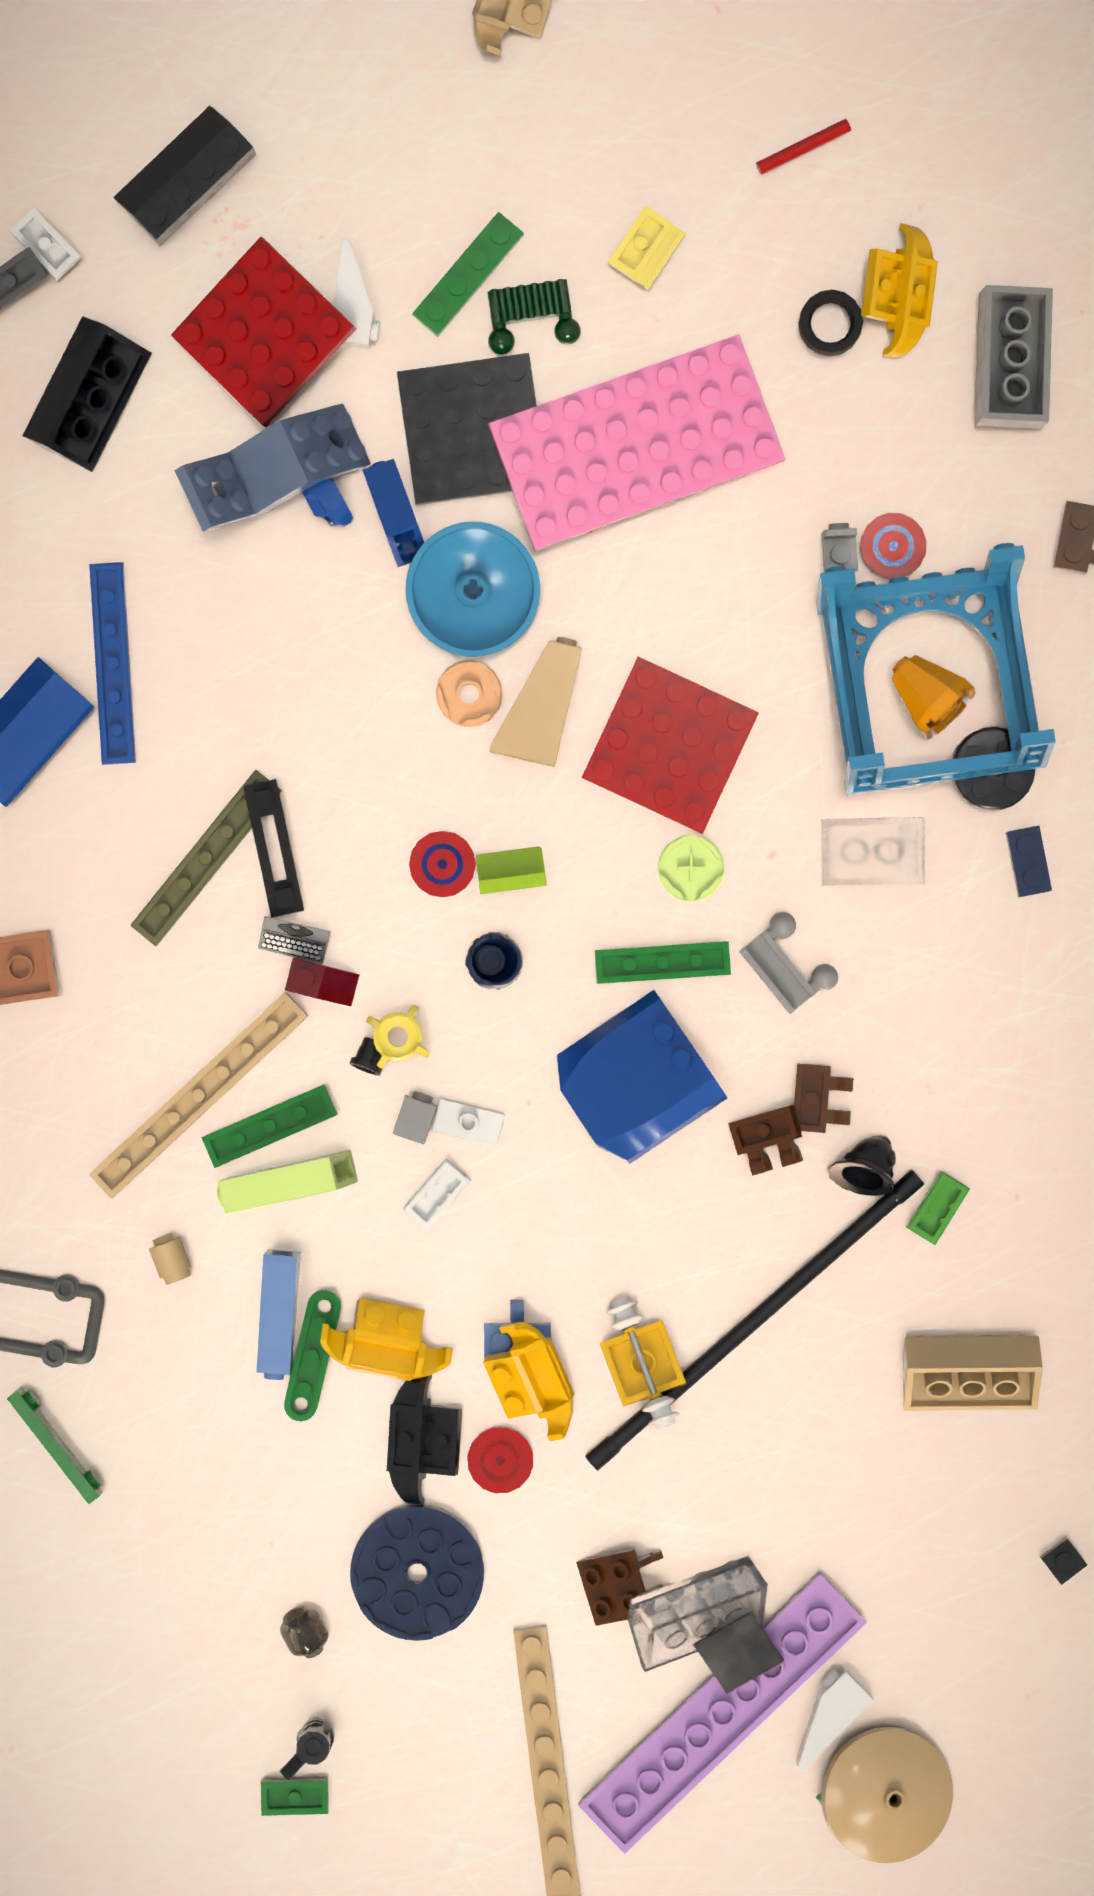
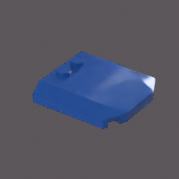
(636, 1080)

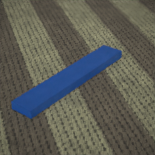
(112, 663)

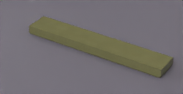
(197, 867)

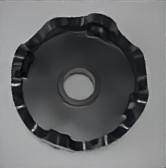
(988, 792)

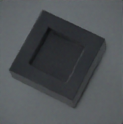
(1063, 1560)

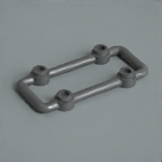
(65, 1289)

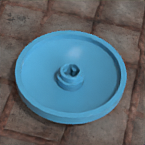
(472, 589)

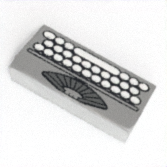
(294, 939)

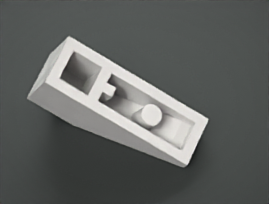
(353, 300)
(834, 1710)

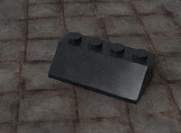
(185, 175)
(87, 393)

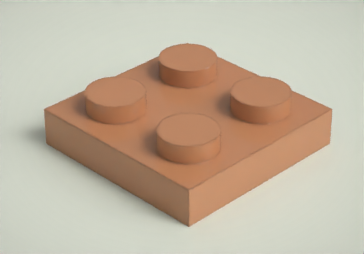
(27, 967)

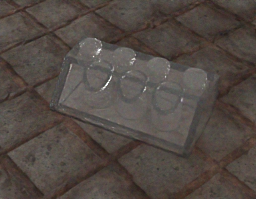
(686, 1611)

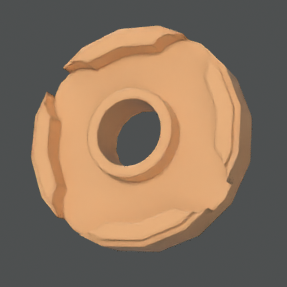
(469, 713)

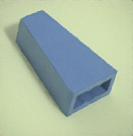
(278, 1313)

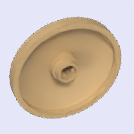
(864, 1779)

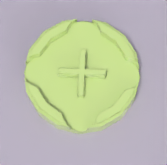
(691, 868)

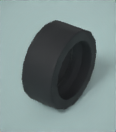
(834, 297)

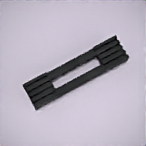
(262, 801)

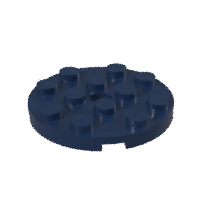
(410, 1607)

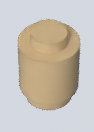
(170, 1259)

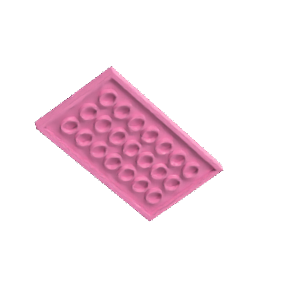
(636, 442)

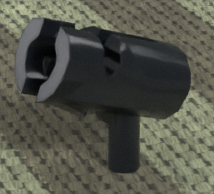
(312, 1747)

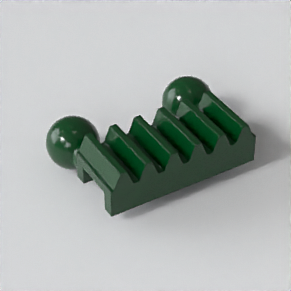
(529, 304)

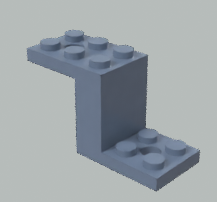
(272, 467)

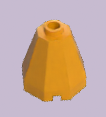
(930, 693)

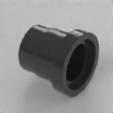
(367, 1058)

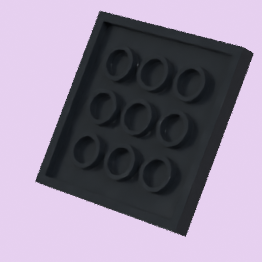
(448, 422)

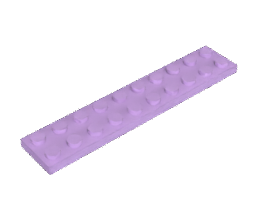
(716, 1722)

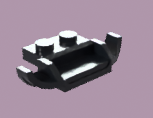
(421, 1439)

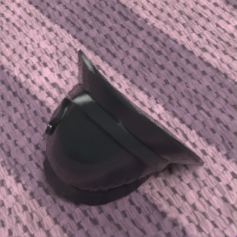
(866, 1168)

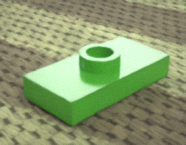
(938, 1207)

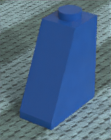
(394, 510)

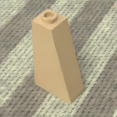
(540, 711)

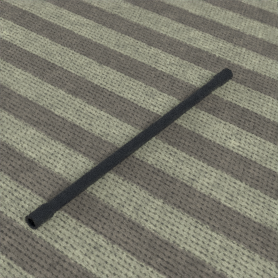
(902, 1191)

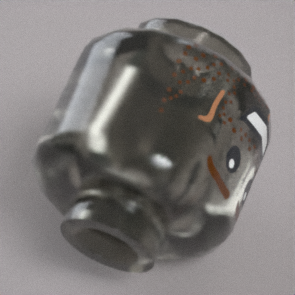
(304, 1632)

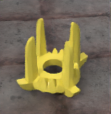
(392, 1052)

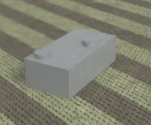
(1014, 356)

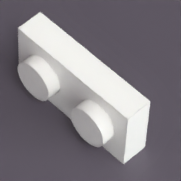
(45, 243)

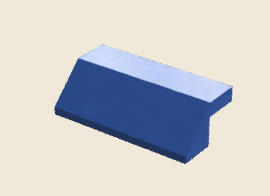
(34, 723)

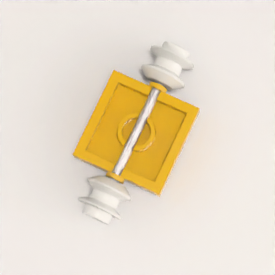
(642, 1363)

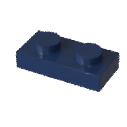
(1028, 861)

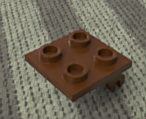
(612, 1582)

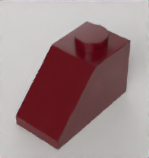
(322, 982)

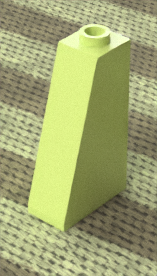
(287, 1182)

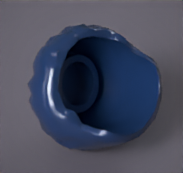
(494, 961)

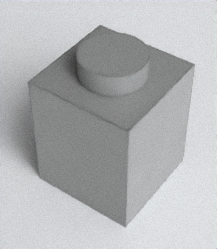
(415, 1117)

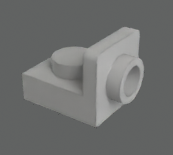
(839, 546)

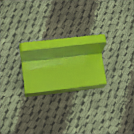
(511, 870)

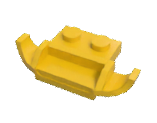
(901, 290)
(385, 1343)
(532, 1379)

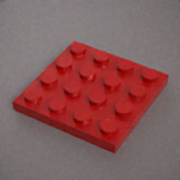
(263, 331)
(670, 745)

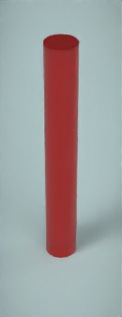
(803, 146)

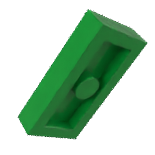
(294, 1796)

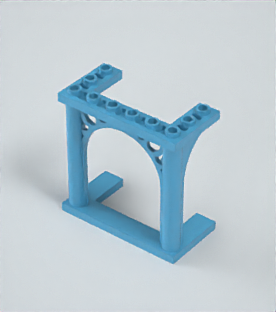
(997, 583)

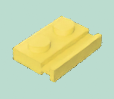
(646, 248)

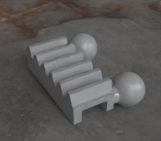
(779, 972)

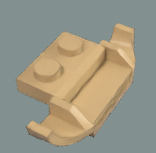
(497, 16)

